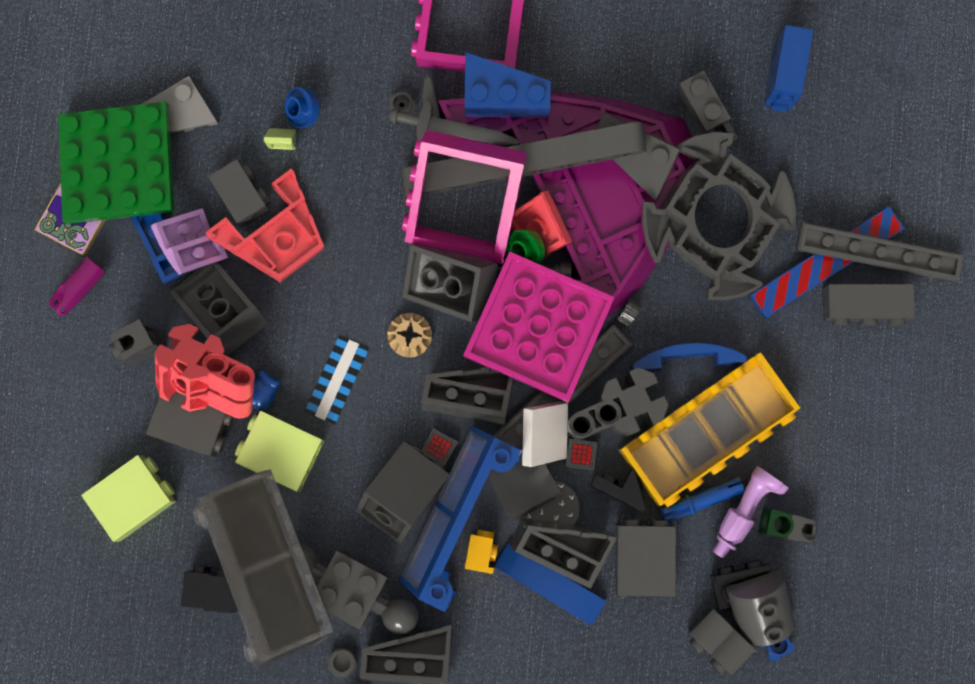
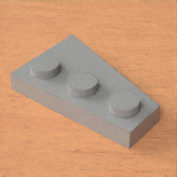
(186, 106)

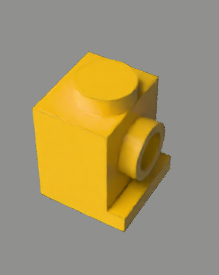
(481, 551)

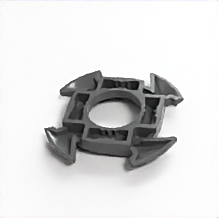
(676, 224)

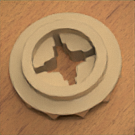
(417, 345)

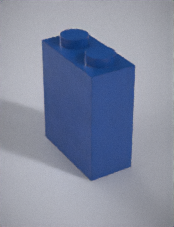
(788, 68)

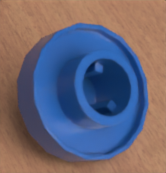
(301, 107)

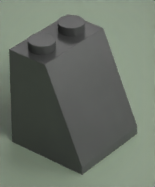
(402, 492)

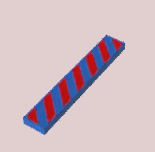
(818, 268)

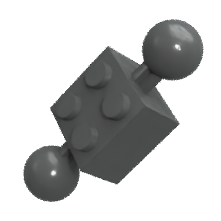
(354, 589)

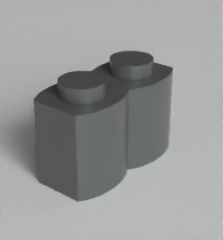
(720, 642)

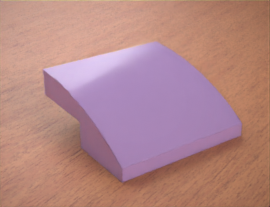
(186, 243)

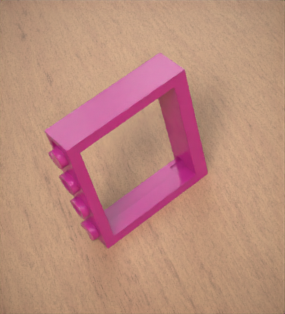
(457, 62)
(472, 151)

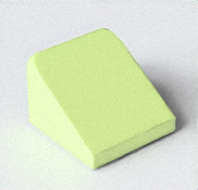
(280, 139)

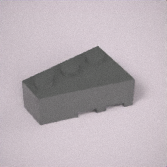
(468, 394)
(564, 548)
(412, 659)

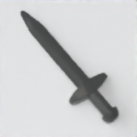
(427, 122)

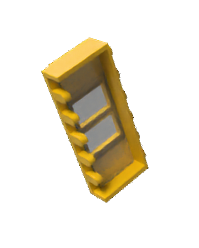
(710, 430)

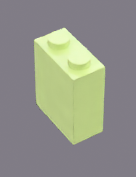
(281, 448)
(129, 497)

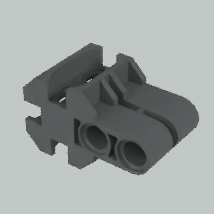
(624, 406)

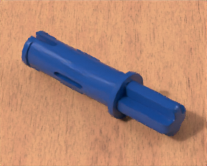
(703, 499)

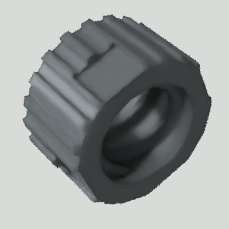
(629, 312)

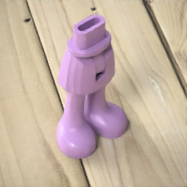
(739, 520)

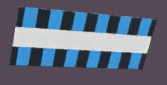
(336, 379)

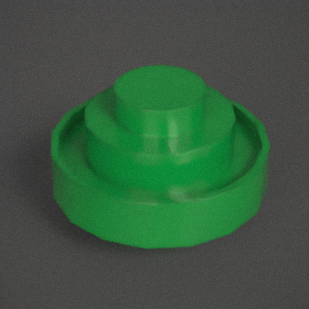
(527, 244)

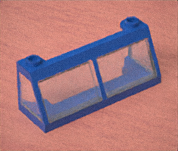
(425, 569)

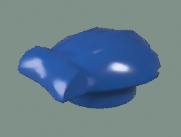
(264, 390)

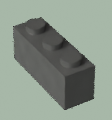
(868, 304)

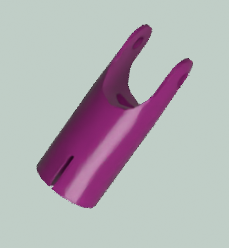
(76, 286)

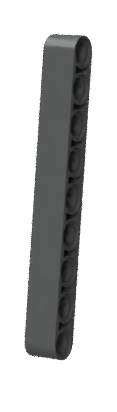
(541, 157)

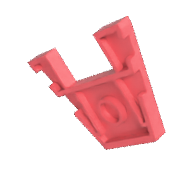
(282, 242)

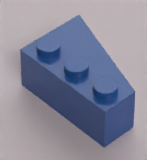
(503, 91)

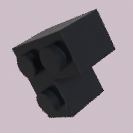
(207, 590)

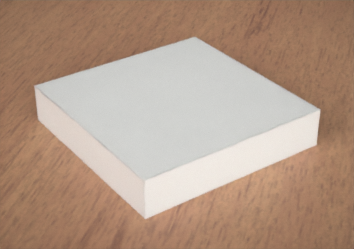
(544, 433)

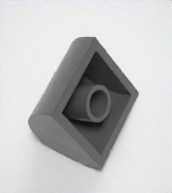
(762, 609)

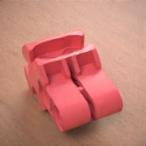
(203, 374)

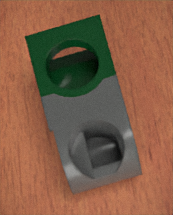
(787, 526)

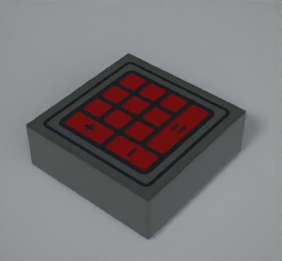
(439, 447)
(581, 454)

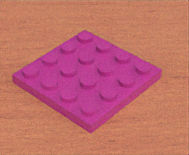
(538, 327)

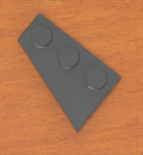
(649, 168)

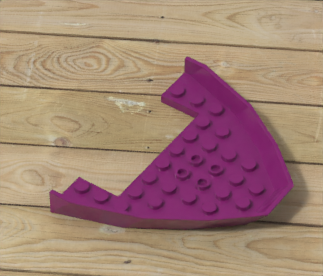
(596, 199)

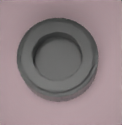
(342, 662)

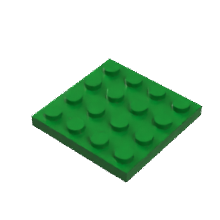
(116, 163)

